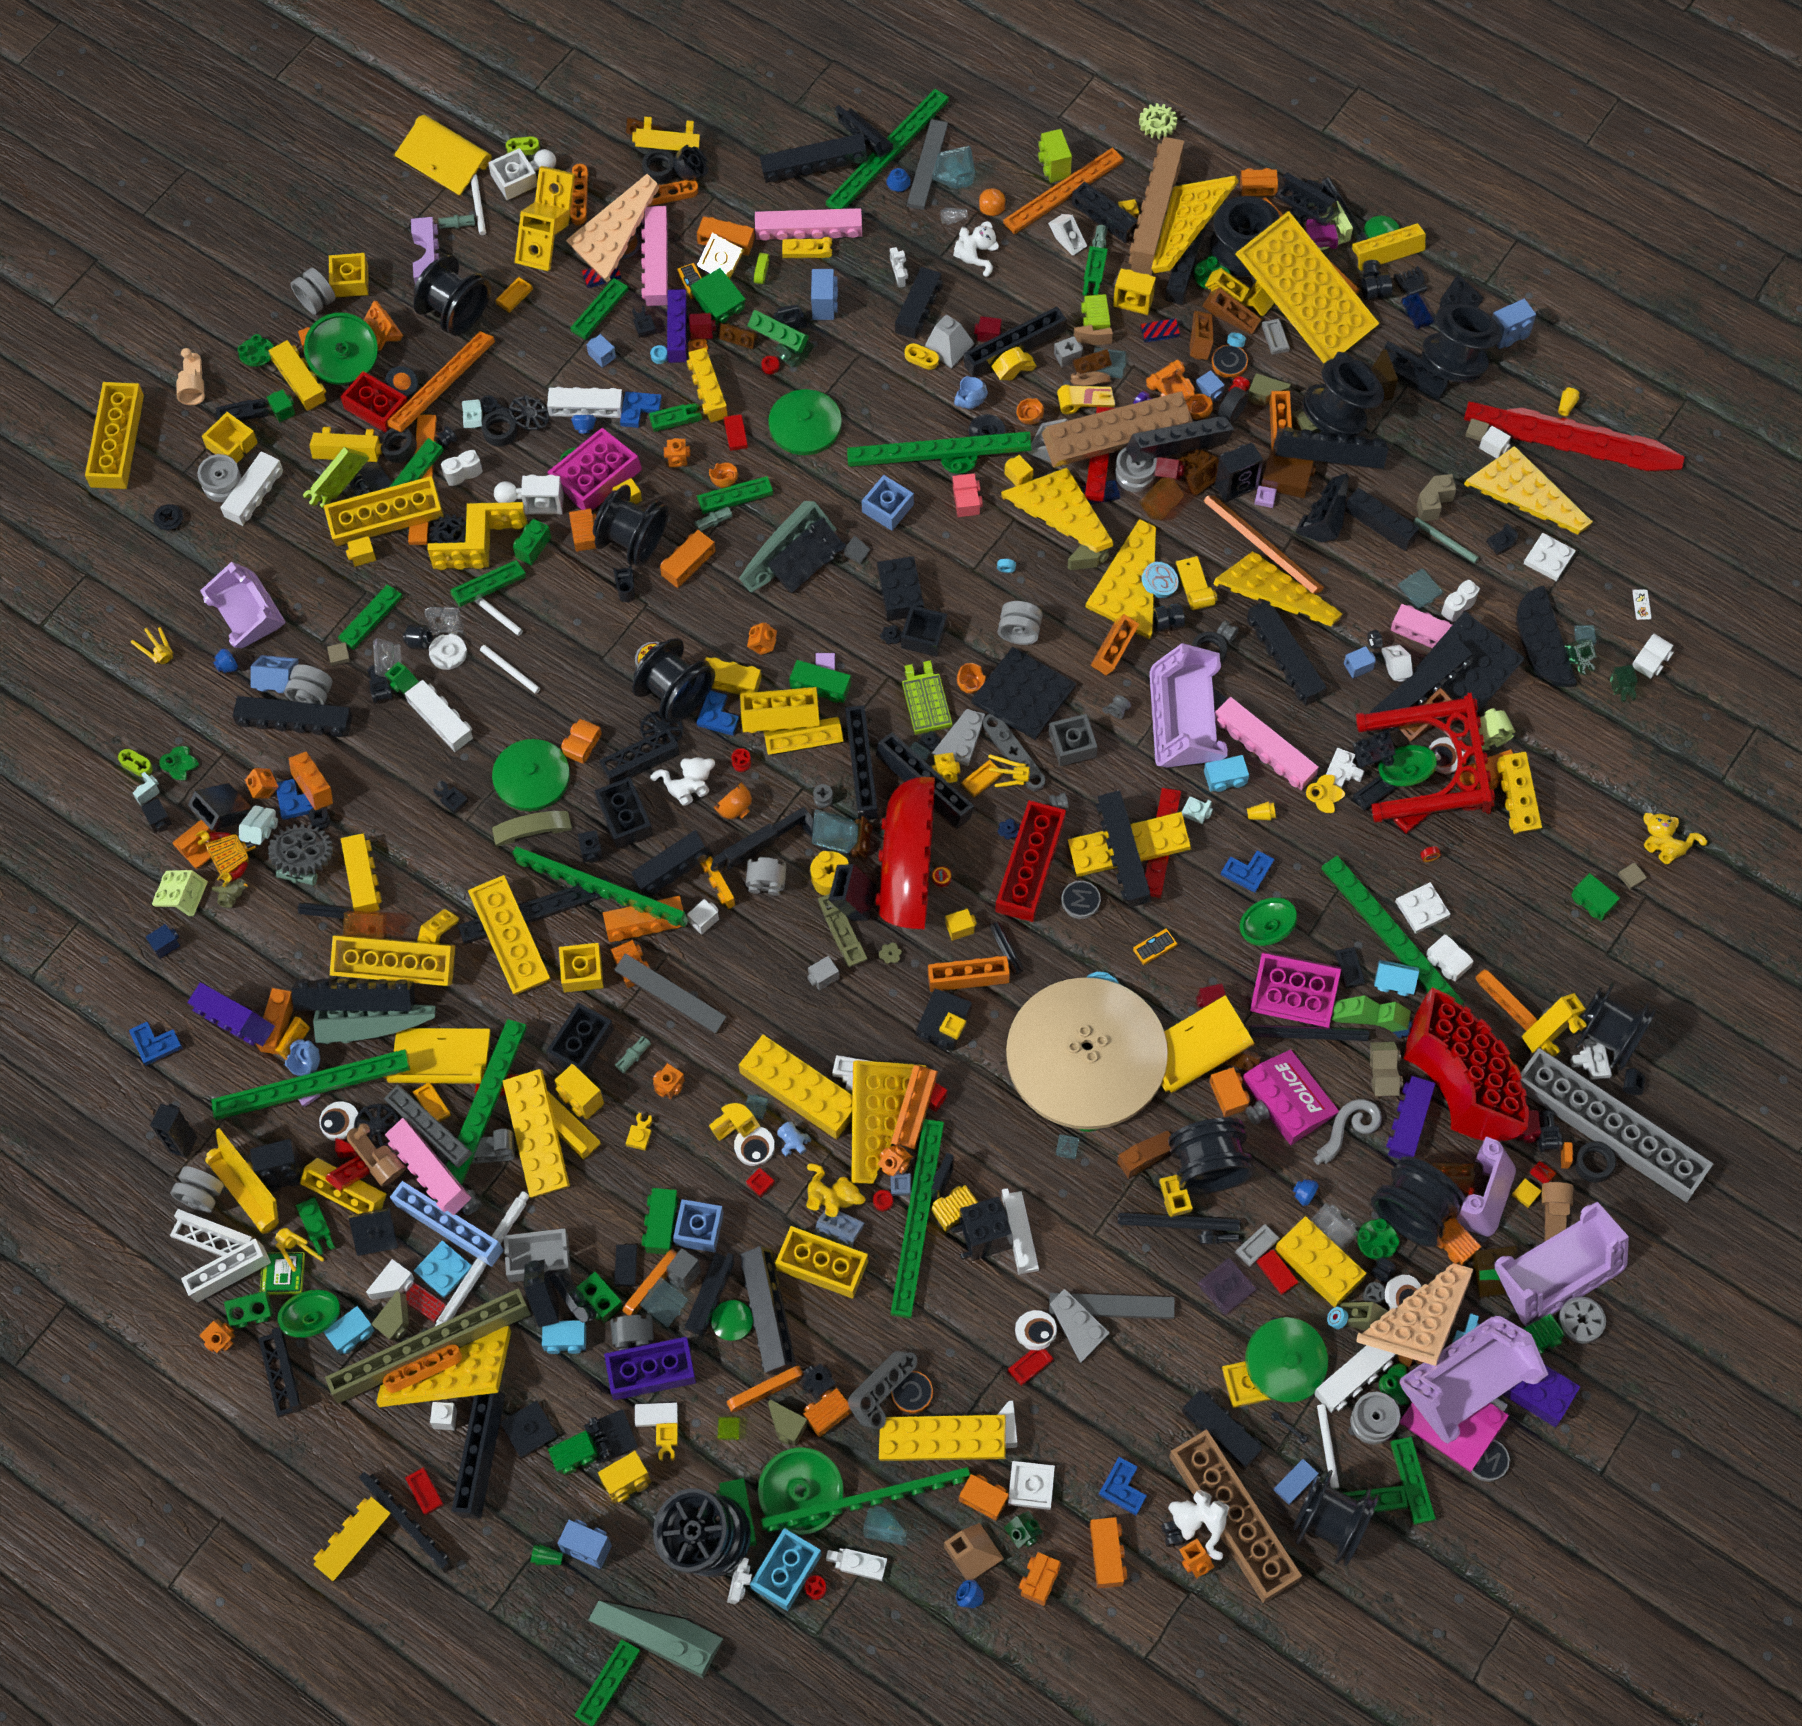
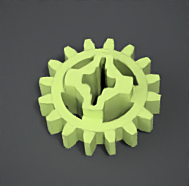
(1158, 121)

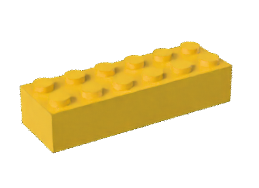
(114, 435)
(383, 511)
(392, 960)
(798, 1086)

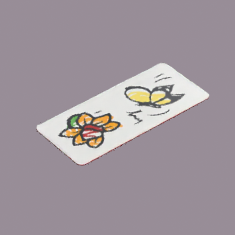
(1641, 604)

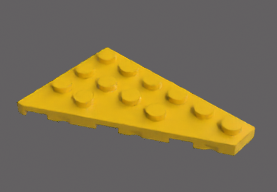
(1186, 216)
(1520, 482)
(1063, 506)
(1260, 579)
(1122, 586)
(876, 1106)
(474, 1375)

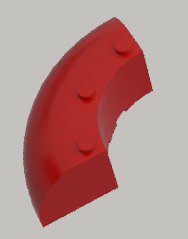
(907, 854)
(1468, 1068)

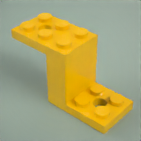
(544, 218)
(479, 521)

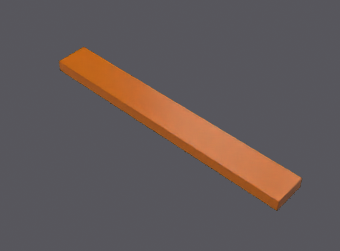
(1062, 191)
(440, 381)
(425, 429)
(1263, 544)

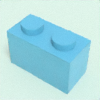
(1226, 773)
(1396, 977)
(349, 1331)
(564, 1336)

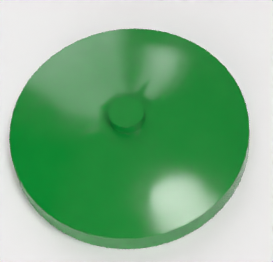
(340, 348)
(805, 422)
(531, 775)
(1286, 1359)
(797, 1481)

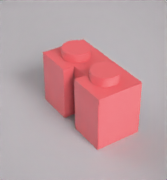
(966, 495)

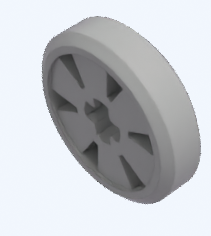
(1582, 1332)

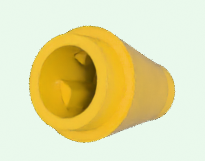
(1568, 401)
(1263, 811)

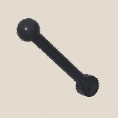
(1276, 1417)

